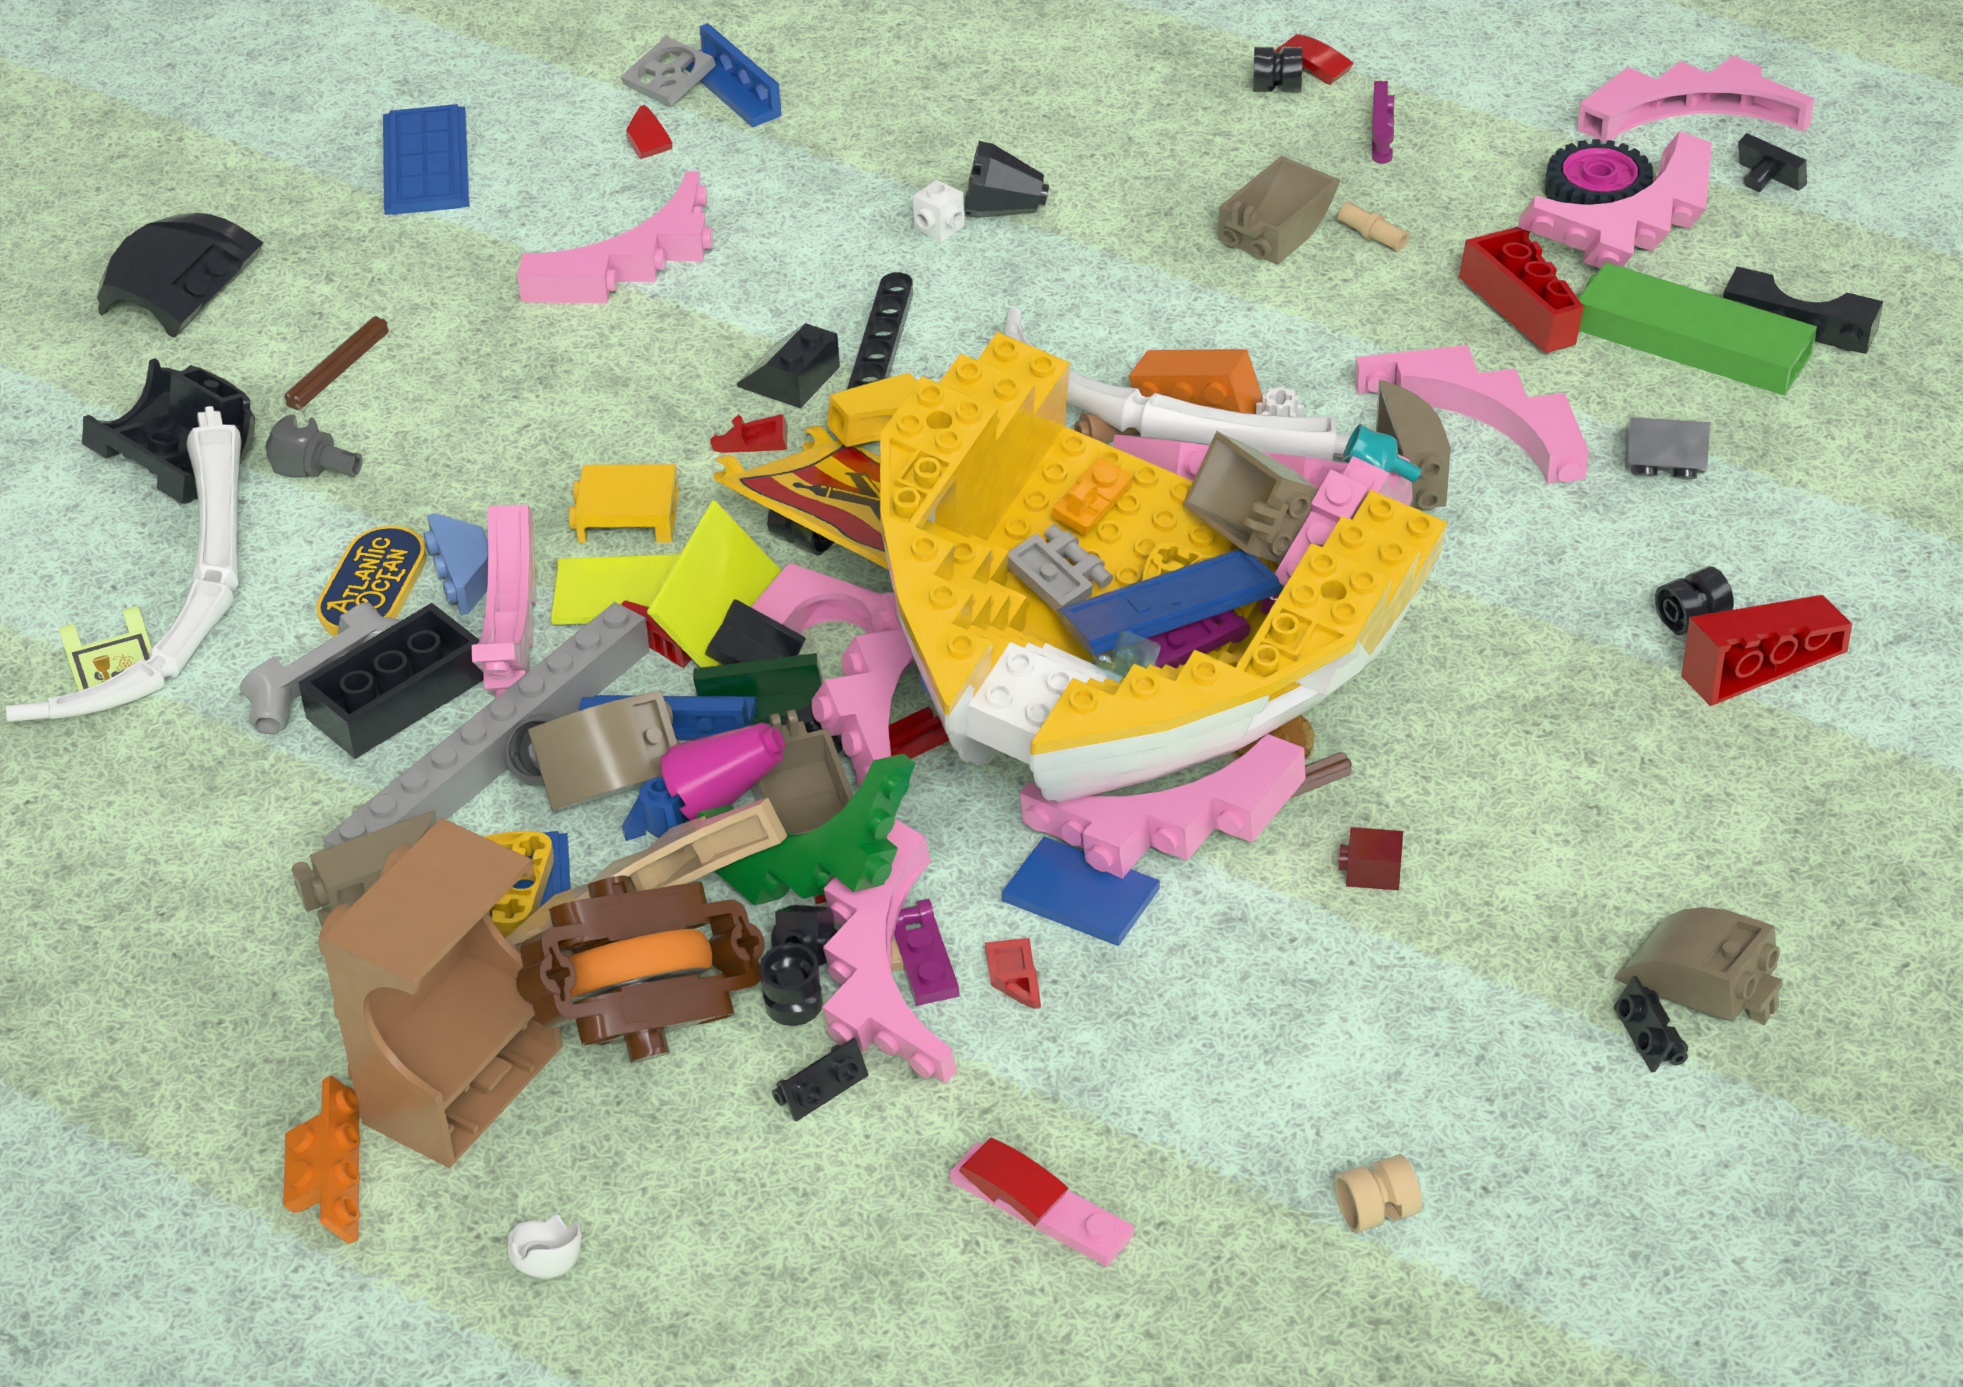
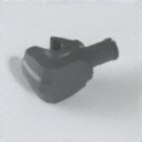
(307, 451)

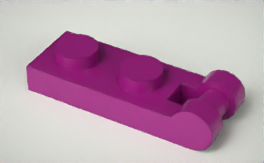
(1382, 123)
(1201, 635)
(925, 955)

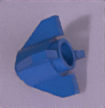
(654, 811)

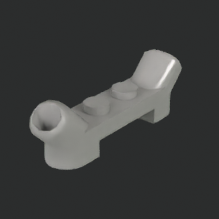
(273, 687)

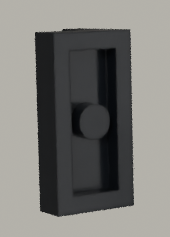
(752, 637)

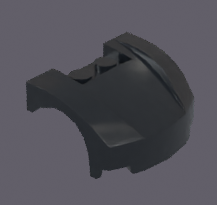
(177, 266)
(162, 419)

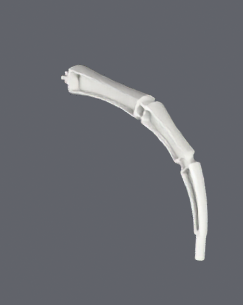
(1184, 421)
(215, 463)

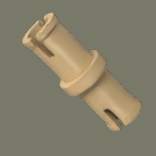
(1373, 226)

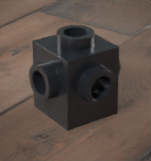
(805, 926)

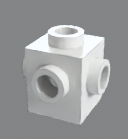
(938, 210)

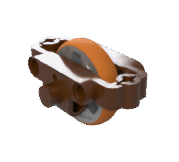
(639, 964)

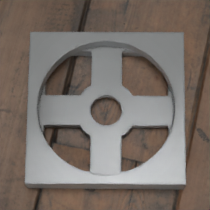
(668, 88)

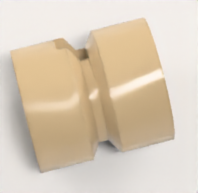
(1383, 1192)

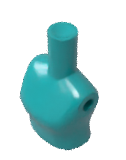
(1379, 451)

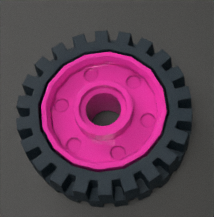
(1596, 173)

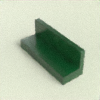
(775, 682)

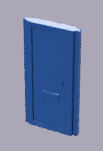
(425, 159)
(1170, 600)

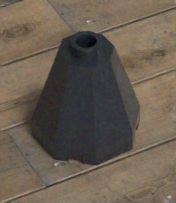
(1002, 184)

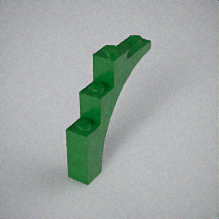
(846, 847)

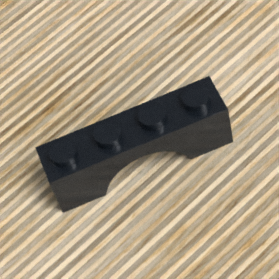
(1841, 322)

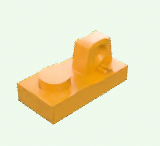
(1092, 496)

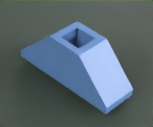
(460, 559)

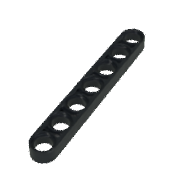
(880, 322)

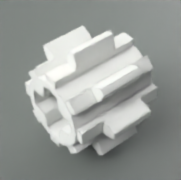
(1280, 403)

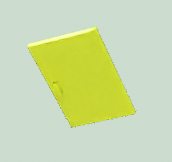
(708, 575)
(594, 583)

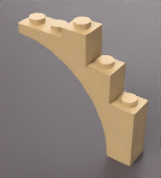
(676, 858)

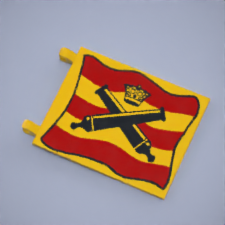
(822, 488)

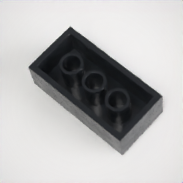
(391, 680)

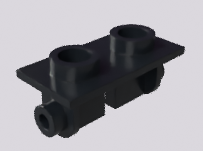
(1647, 1026)
(822, 1080)

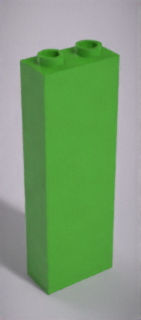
(1696, 328)

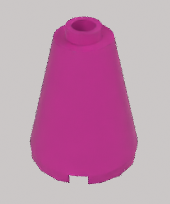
(720, 766)

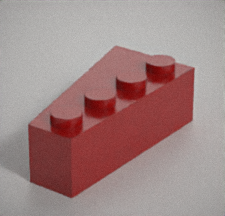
(1522, 287)
(1760, 644)

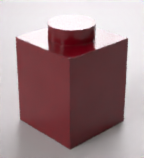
(1372, 858)

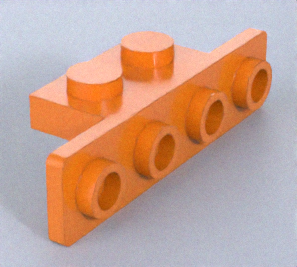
(325, 1162)

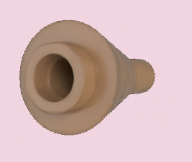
(1100, 430)

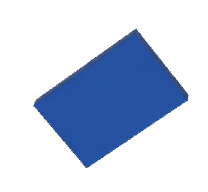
(1071, 892)

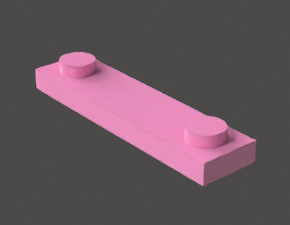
(1069, 1221)

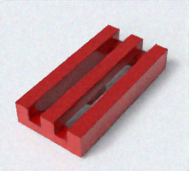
(912, 727)

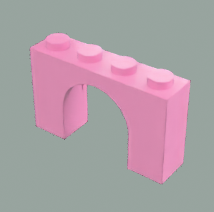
(807, 598)

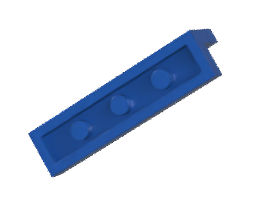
(738, 80)
(697, 715)

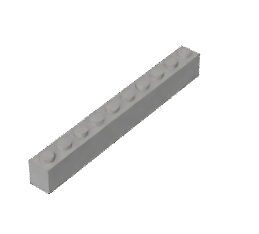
(477, 749)

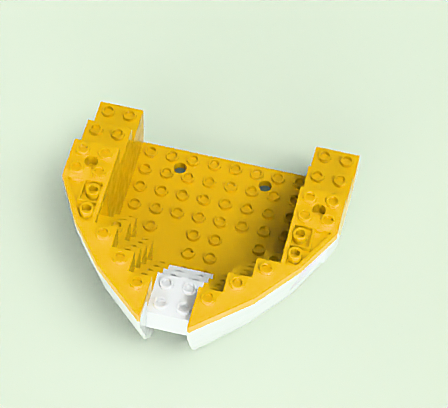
(977, 473)

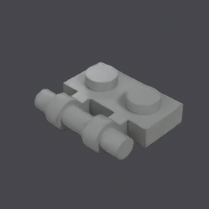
(1050, 575)

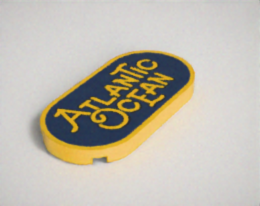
(374, 569)

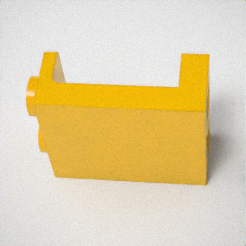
(626, 498)

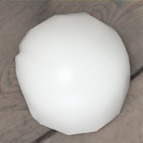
(544, 1248)

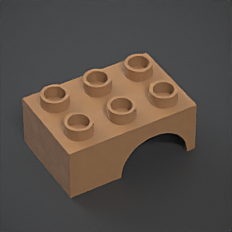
(434, 994)

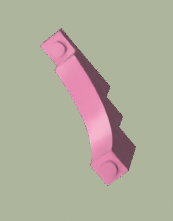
(1497, 398)

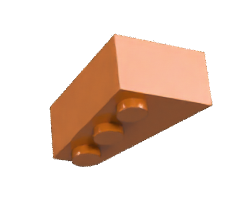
(1201, 377)

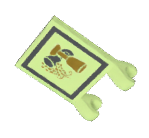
(109, 657)

